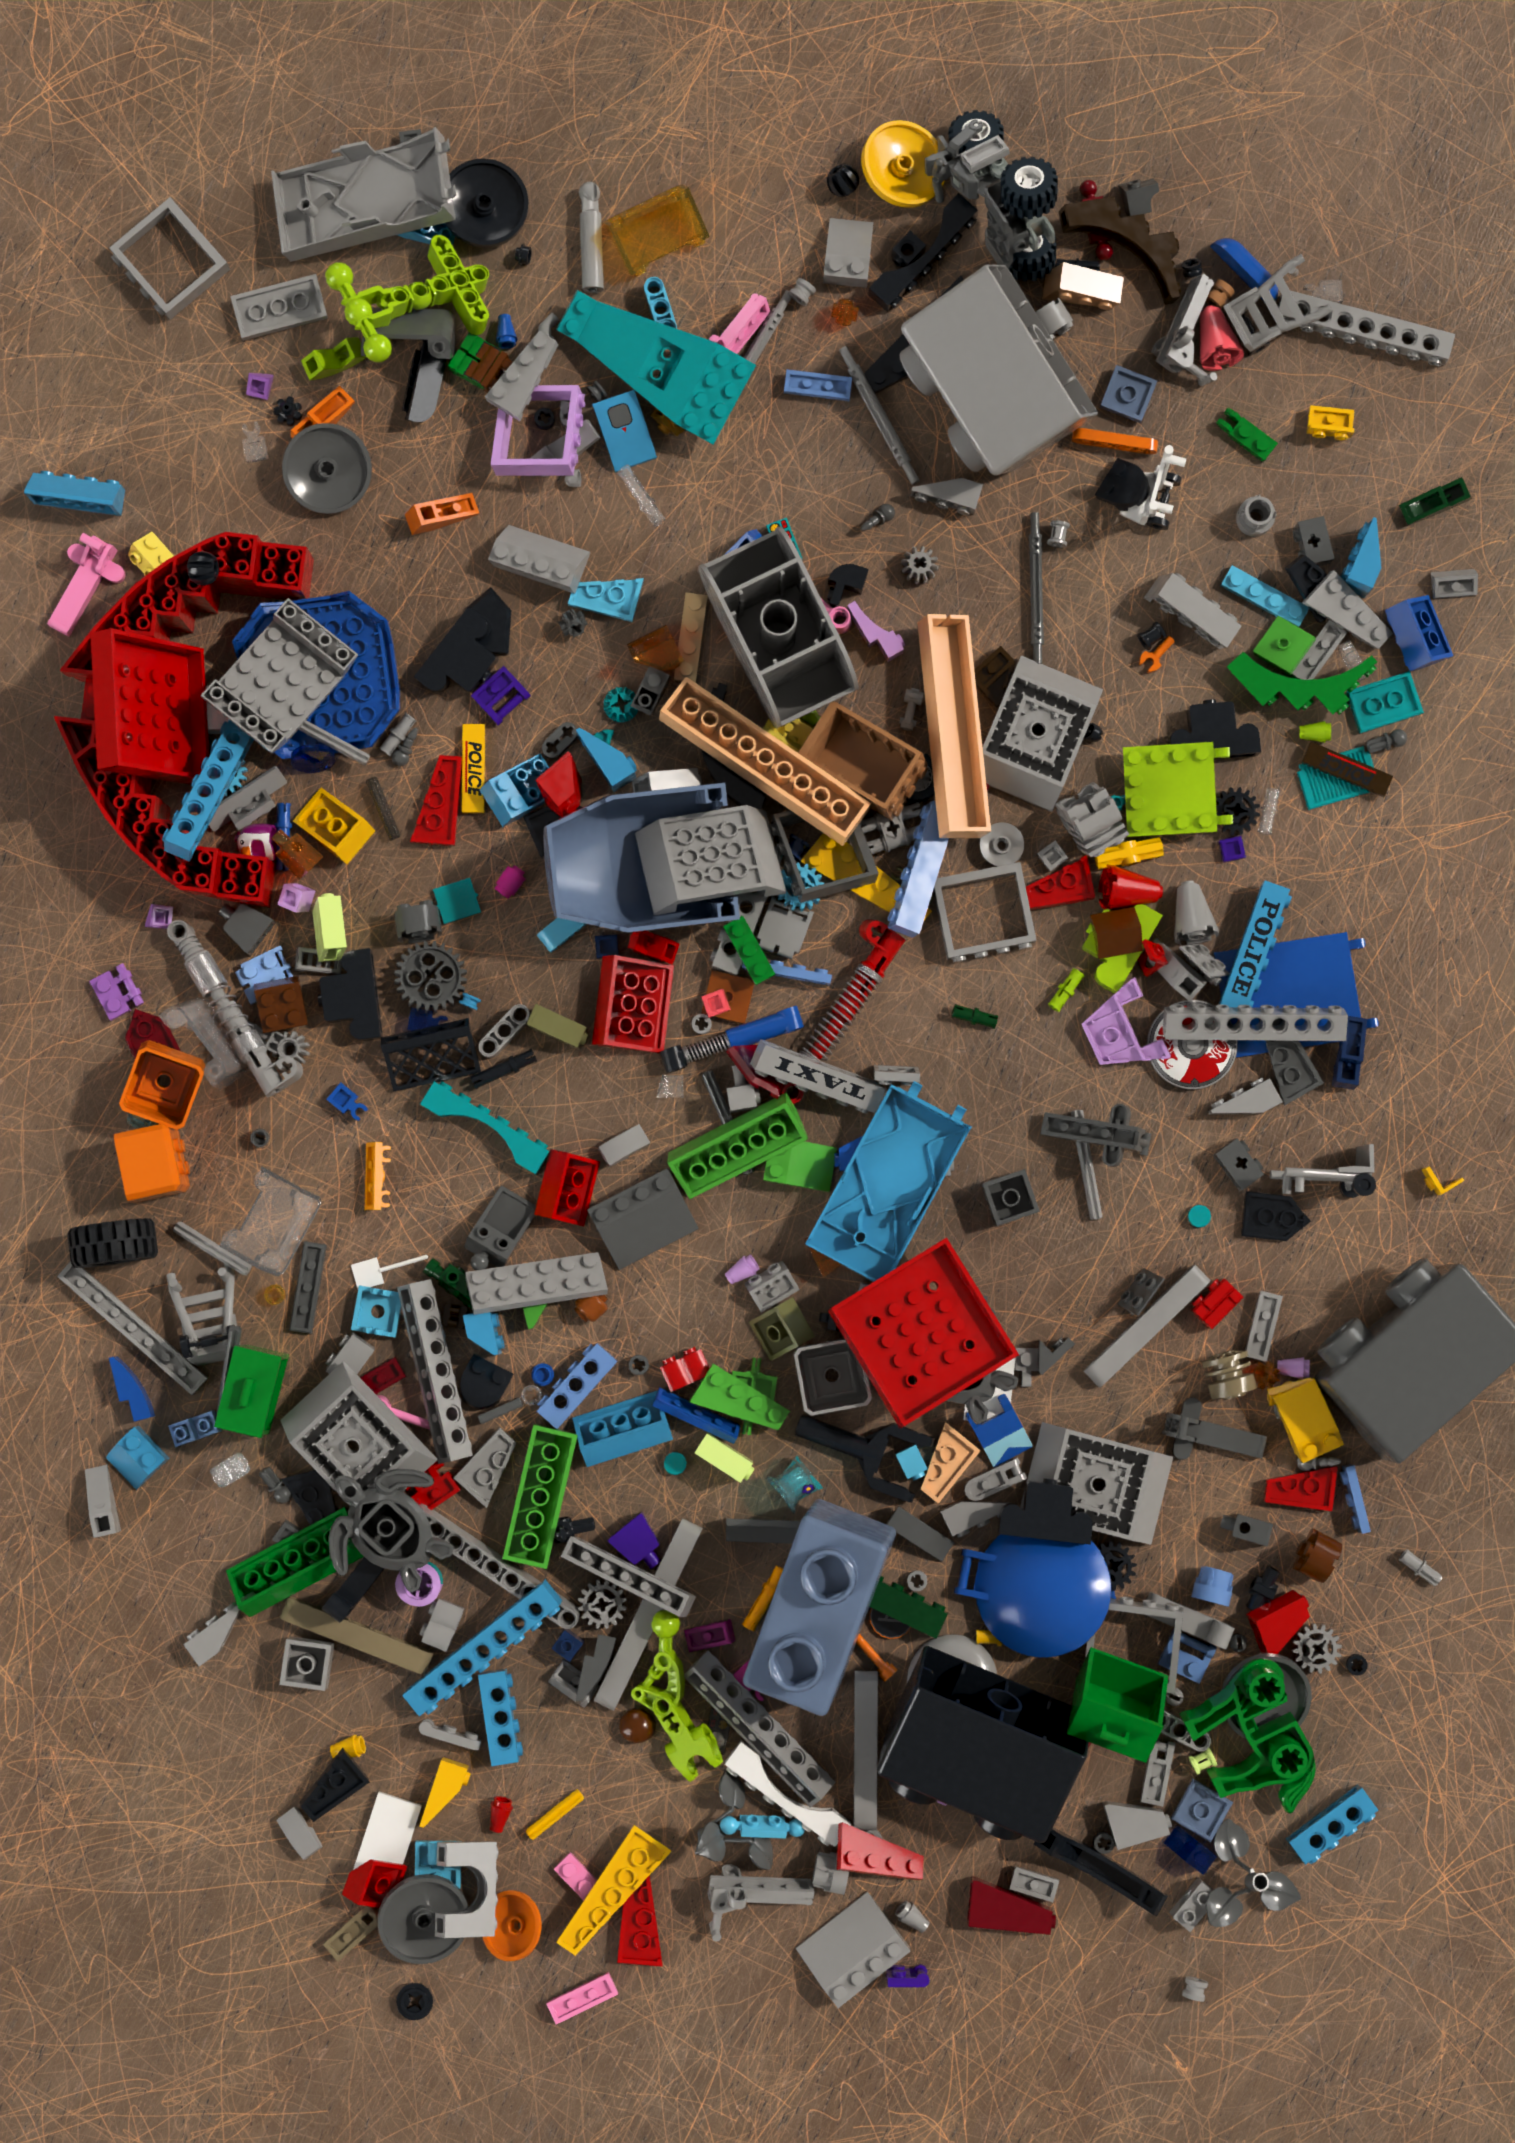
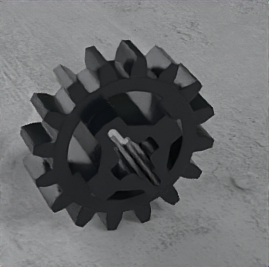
(1245, 812)
(1125, 1559)

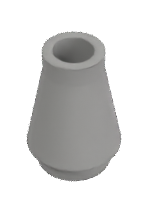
(911, 1916)

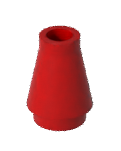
(500, 1811)

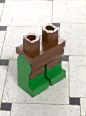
(479, 362)

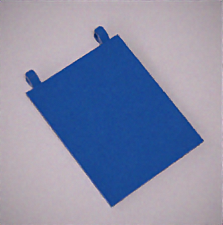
(1301, 975)

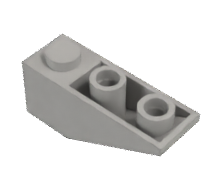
(954, 493)
(1180, 974)
(1252, 1101)
(101, 1502)
(966, 1514)
(212, 1639)

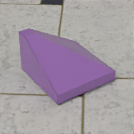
(259, 385)
(159, 916)

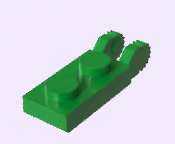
(1247, 435)

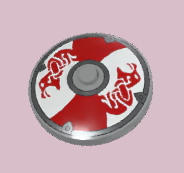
(1192, 1062)

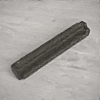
(383, 808)

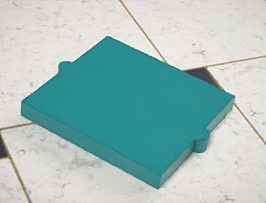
(457, 900)

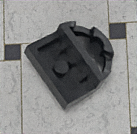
(1124, 486)
(483, 1383)

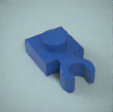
(345, 1099)

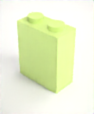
(329, 928)
(725, 1458)

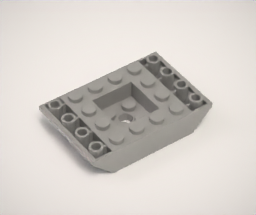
(1030, 764)
(348, 1410)
(1132, 1479)

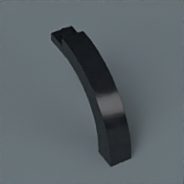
(736, 788)
(1104, 1869)

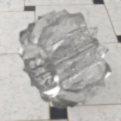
(230, 1470)

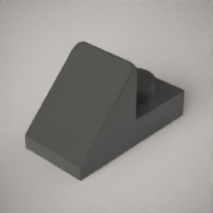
(1048, 1358)

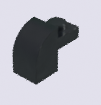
(846, 577)

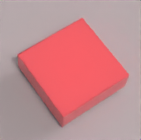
(716, 1003)

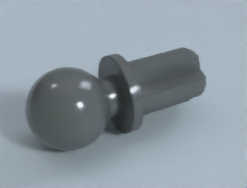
(1397, 738)
(281, 1492)

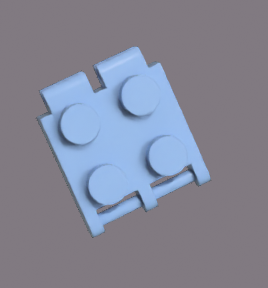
(262, 969)

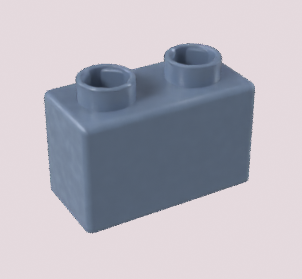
(819, 1607)

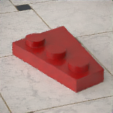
(1063, 887)
(1305, 1489)

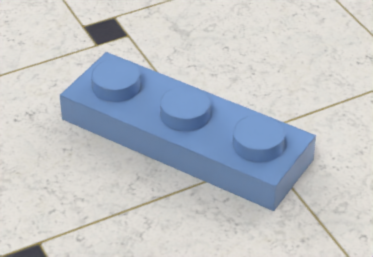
(817, 385)
(1354, 1499)

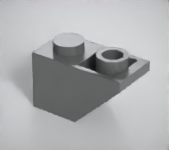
(651, 690)

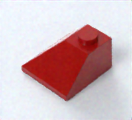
(561, 786)
(372, 1881)

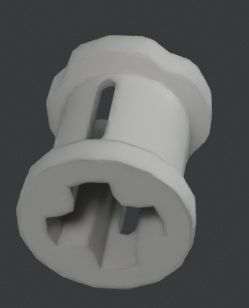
(1058, 534)

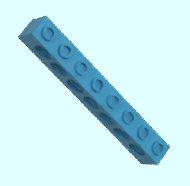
(183, 844)
(417, 1694)

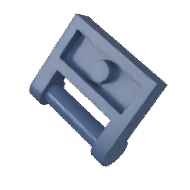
(1188, 1664)

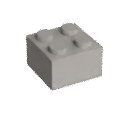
(307, 1663)

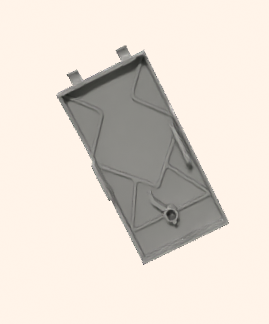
(363, 195)

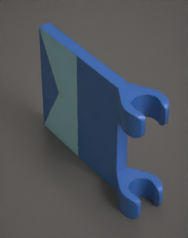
(1002, 1435)

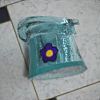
(795, 1483)

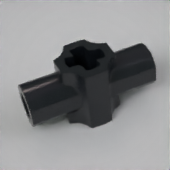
(1263, 1588)

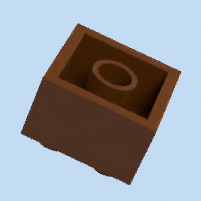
(280, 1004)

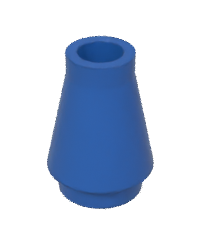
(506, 335)

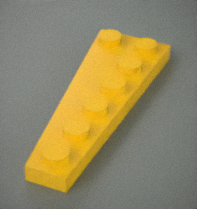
(841, 862)
(623, 1875)

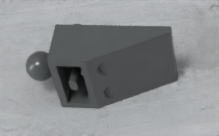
(499, 1229)

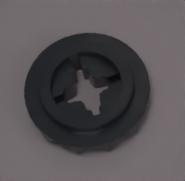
(414, 2012)

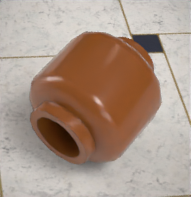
(591, 1307)

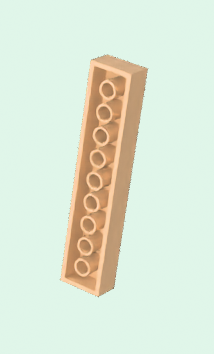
(764, 761)

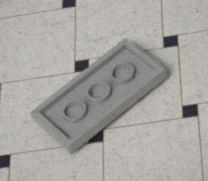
(279, 307)

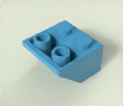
(483, 1331)

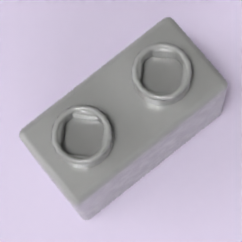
(994, 371)

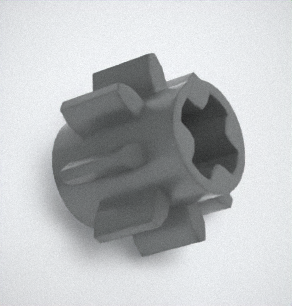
(572, 623)

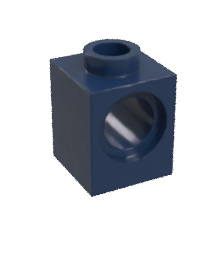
(567, 1644)

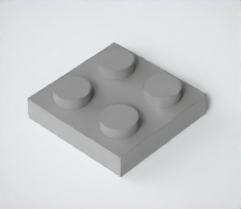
(903, 1074)

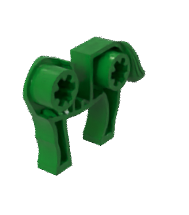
(1279, 1746)

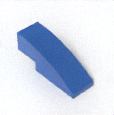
(131, 1389)

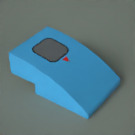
(624, 430)

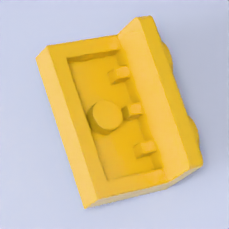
(1330, 422)

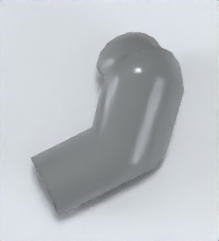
(548, 323)

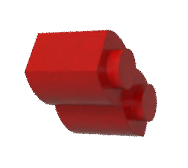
(685, 1369)

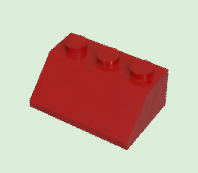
(567, 1187)

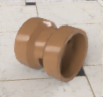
(1219, 294)

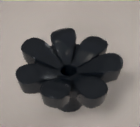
(287, 414)

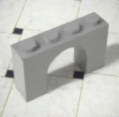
(480, 1917)

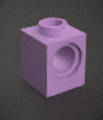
(296, 897)

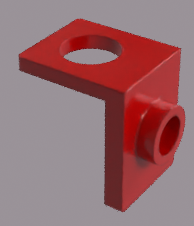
(1155, 953)

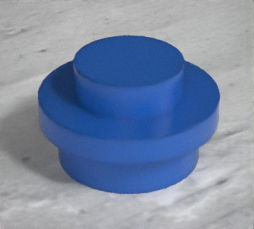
(542, 1374)

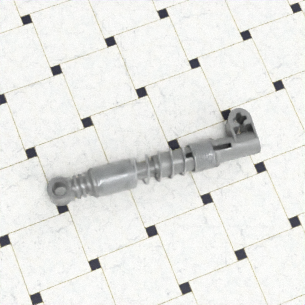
(245, 1039)

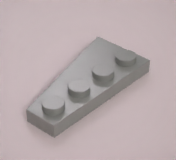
(517, 383)
(1343, 606)

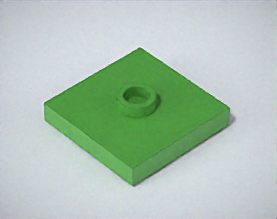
(1284, 645)

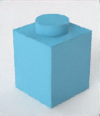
(911, 1462)

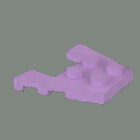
(1113, 1035)

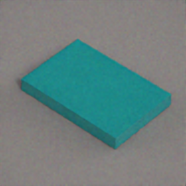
(1384, 702)

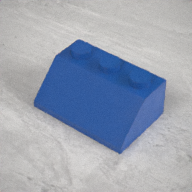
(1418, 633)

